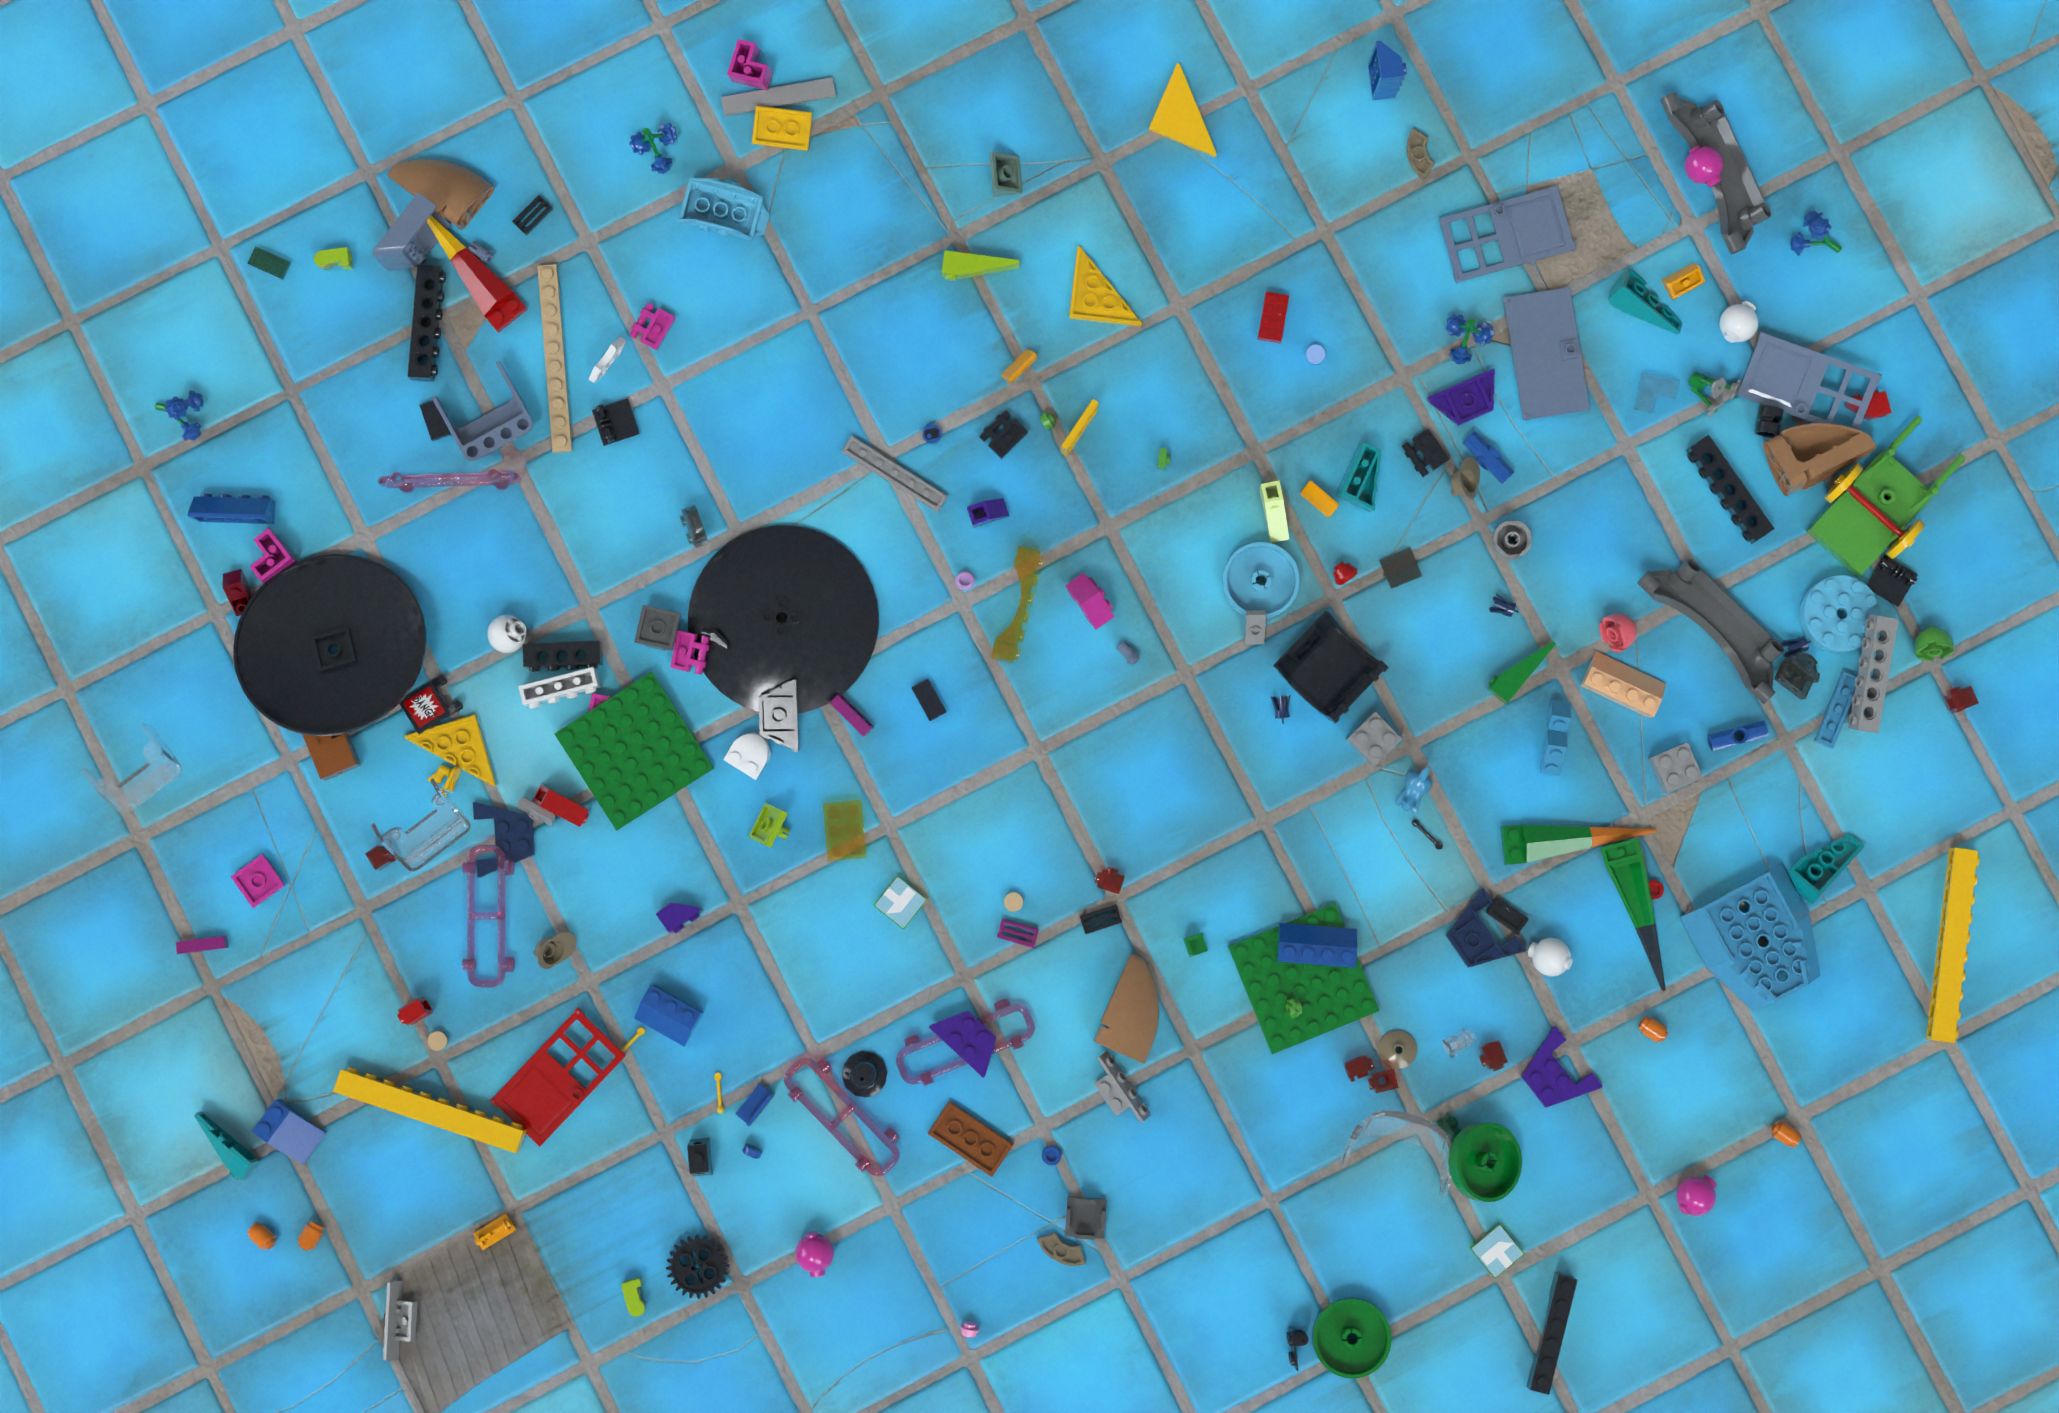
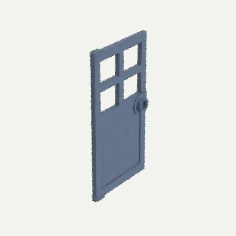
(1525, 228)
(1791, 377)

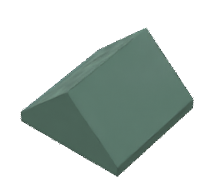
(1005, 174)

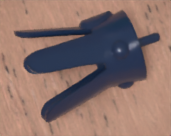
(1506, 608)
(1796, 645)
(1282, 708)

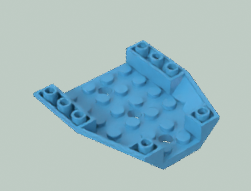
(1730, 939)

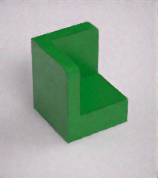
(1195, 945)

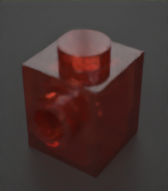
(1960, 699)
(1109, 880)
(1492, 1055)

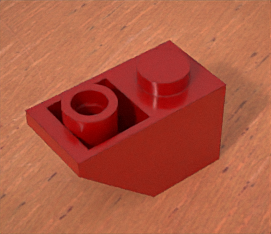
(1877, 408)

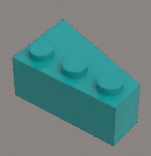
(1360, 479)

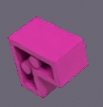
(745, 68)
(275, 556)
(1090, 600)

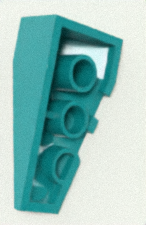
(1636, 300)
(1819, 869)
(231, 1152)

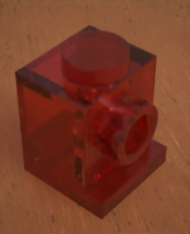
(380, 857)
(1358, 1067)
(1390, 1081)

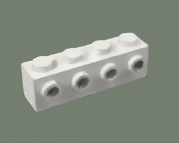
(560, 686)

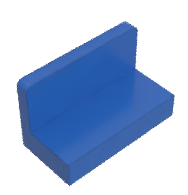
(755, 1104)

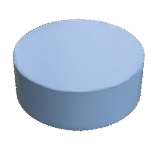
(1315, 354)

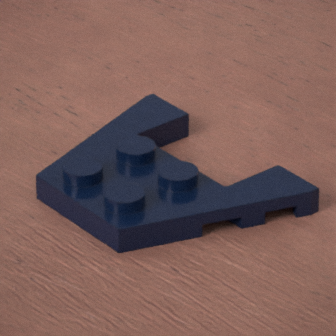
(512, 834)
(1472, 938)

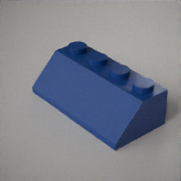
(1385, 72)
(232, 510)
(1317, 945)

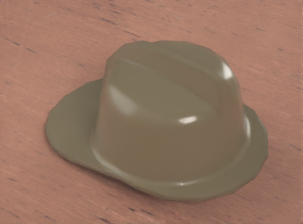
(1466, 479)
(554, 949)

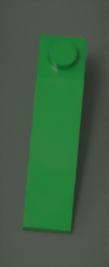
(1510, 681)

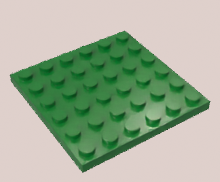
(634, 751)
(1327, 993)

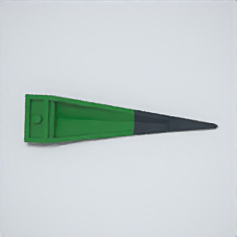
(1630, 875)

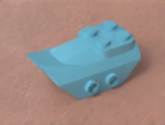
(723, 208)

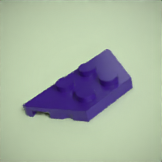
(1467, 399)
(968, 1039)

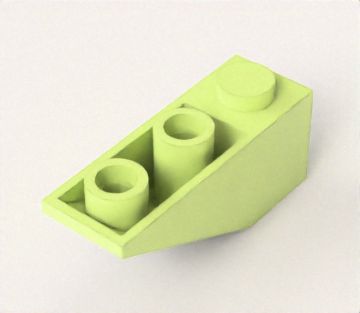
(1274, 511)

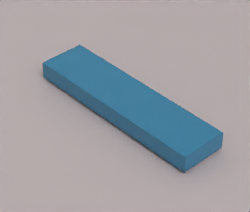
(1836, 710)

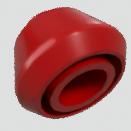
(1344, 573)

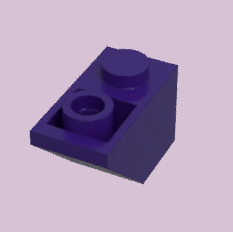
(987, 512)
(676, 915)

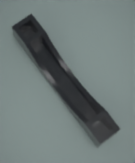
(1558, 1311)

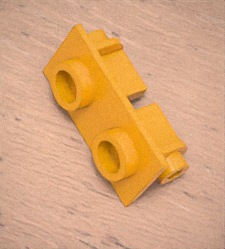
(494, 1232)

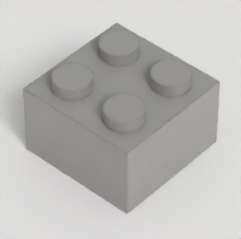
(1374, 739)
(1675, 768)

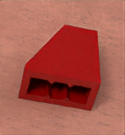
(560, 805)

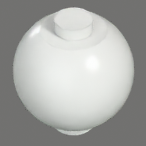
(1739, 322)
(506, 633)
(1550, 956)

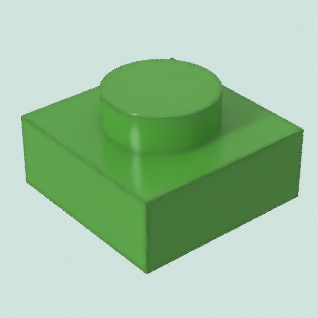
(1163, 459)

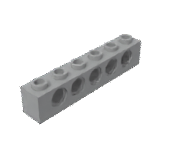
(1878, 682)

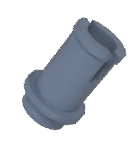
(484, 254)
(1130, 655)

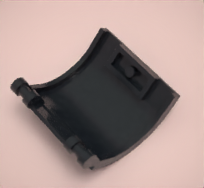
(1328, 668)

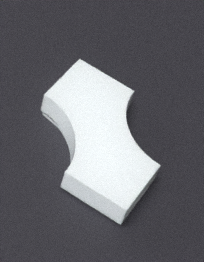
(612, 353)

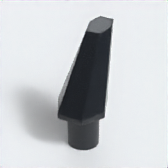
(715, 636)

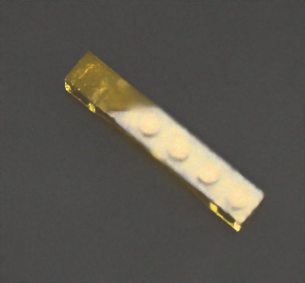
(1006, 644)

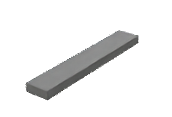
(779, 96)
(894, 474)

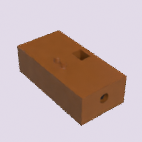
(332, 754)

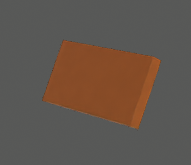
(970, 1139)

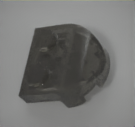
(695, 527)
(1798, 674)

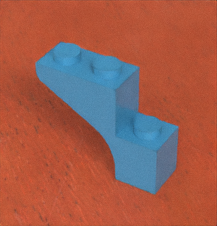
(1556, 737)

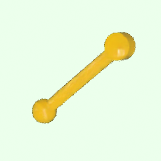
(641, 1031)
(720, 1109)

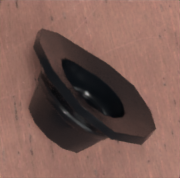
(870, 1068)

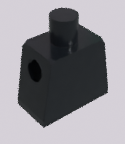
(699, 1157)

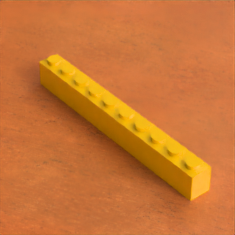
(1952, 944)
(429, 1110)

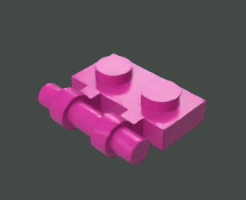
(657, 328)
(684, 652)

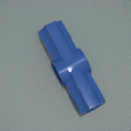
(1488, 457)
(1726, 738)

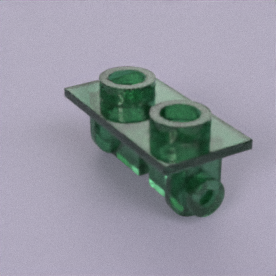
(1449, 1125)

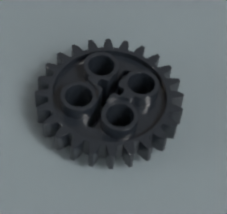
(680, 1271)

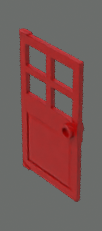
(545, 1091)

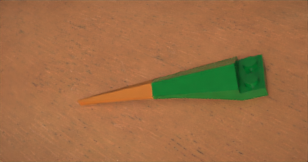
(1537, 842)

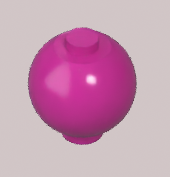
(1704, 165)
(1696, 1195)
(814, 1253)

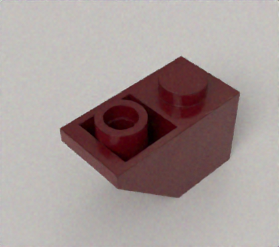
(236, 590)

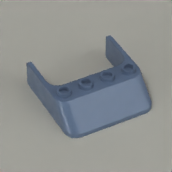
(409, 237)
(492, 429)

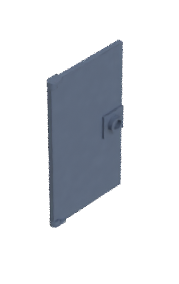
(1546, 353)

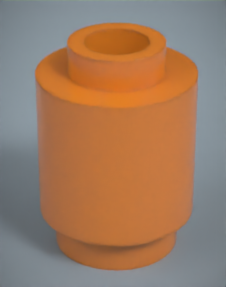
(1653, 1029)
(1786, 1134)
(310, 1235)
(262, 1236)

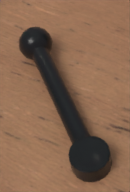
(1438, 845)

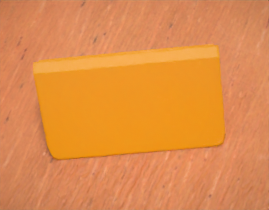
(1683, 280)
(1019, 366)
(1319, 499)

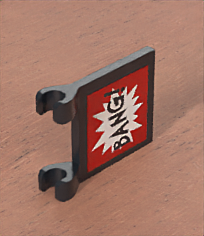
(427, 707)

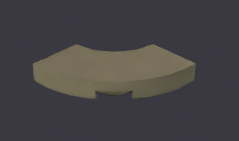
(1418, 155)
(1061, 1252)

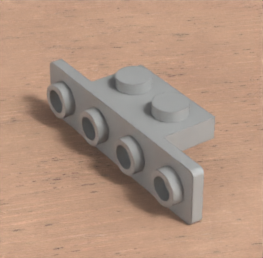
(1118, 1091)
(399, 1320)

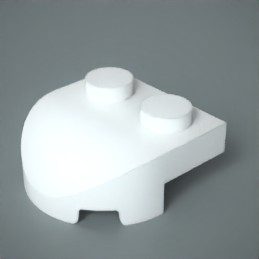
(749, 754)

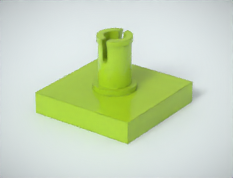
(769, 826)

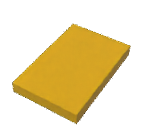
(782, 128)
(1079, 428)

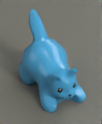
(1416, 786)

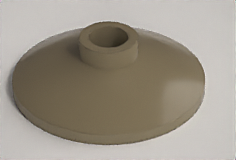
(1387, 1049)

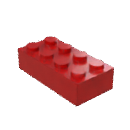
(1273, 317)

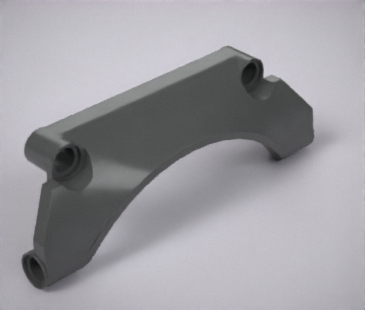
(1737, 193)
(1732, 628)

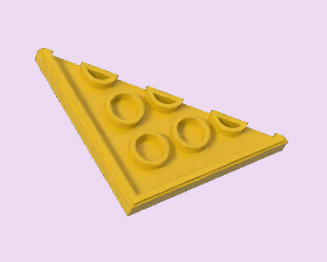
(1180, 117)
(1095, 297)
(459, 744)

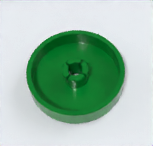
(1487, 1145)
(1362, 1355)

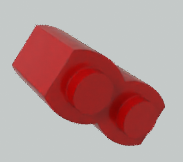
(414, 1011)

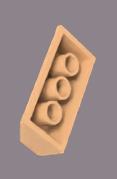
(1624, 685)

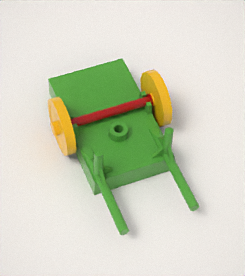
(1862, 521)

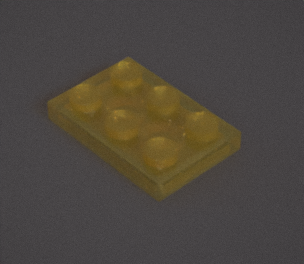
(844, 830)

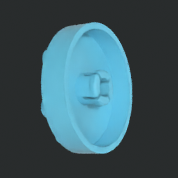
(1263, 561)
(1820, 616)

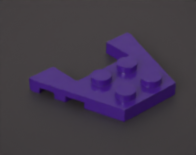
(1550, 1080)

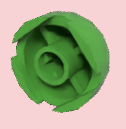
(1933, 643)

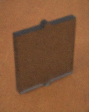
(1400, 568)

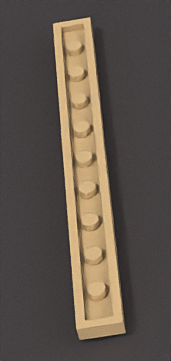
(554, 358)

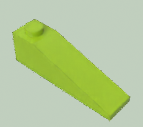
(966, 265)

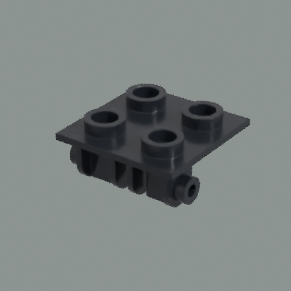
(615, 422)
(1891, 580)
(1294, 1339)

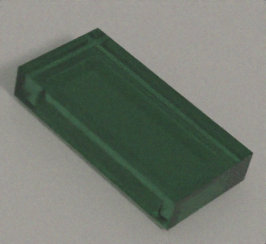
(269, 263)

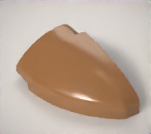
(449, 186)
(1814, 453)
(1131, 1012)

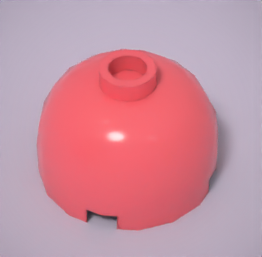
(1618, 631)

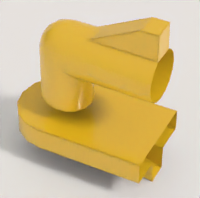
(452, 774)

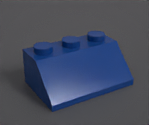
(668, 1015)

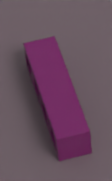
(852, 715)
(201, 945)

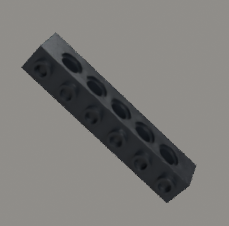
(424, 276)
(1739, 492)

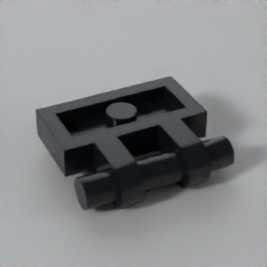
(1007, 438)
(1430, 450)

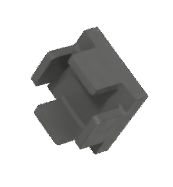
(657, 628)
(1085, 1218)

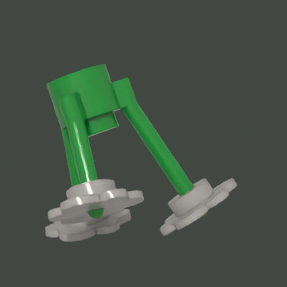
(1700, 381)

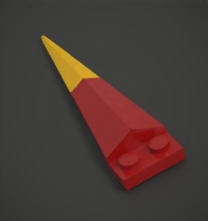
(491, 295)

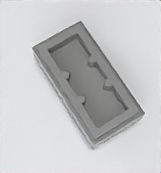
(1255, 626)
(536, 812)

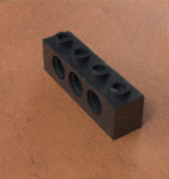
(532, 652)

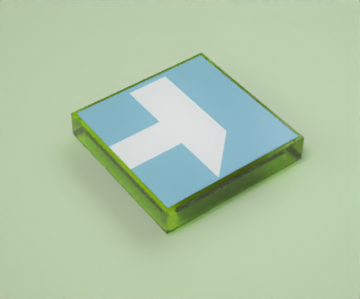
(900, 902)
(1496, 1250)

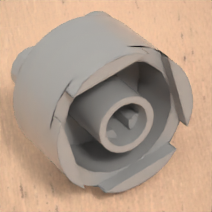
(1501, 536)

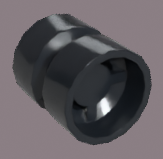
(1769, 421)

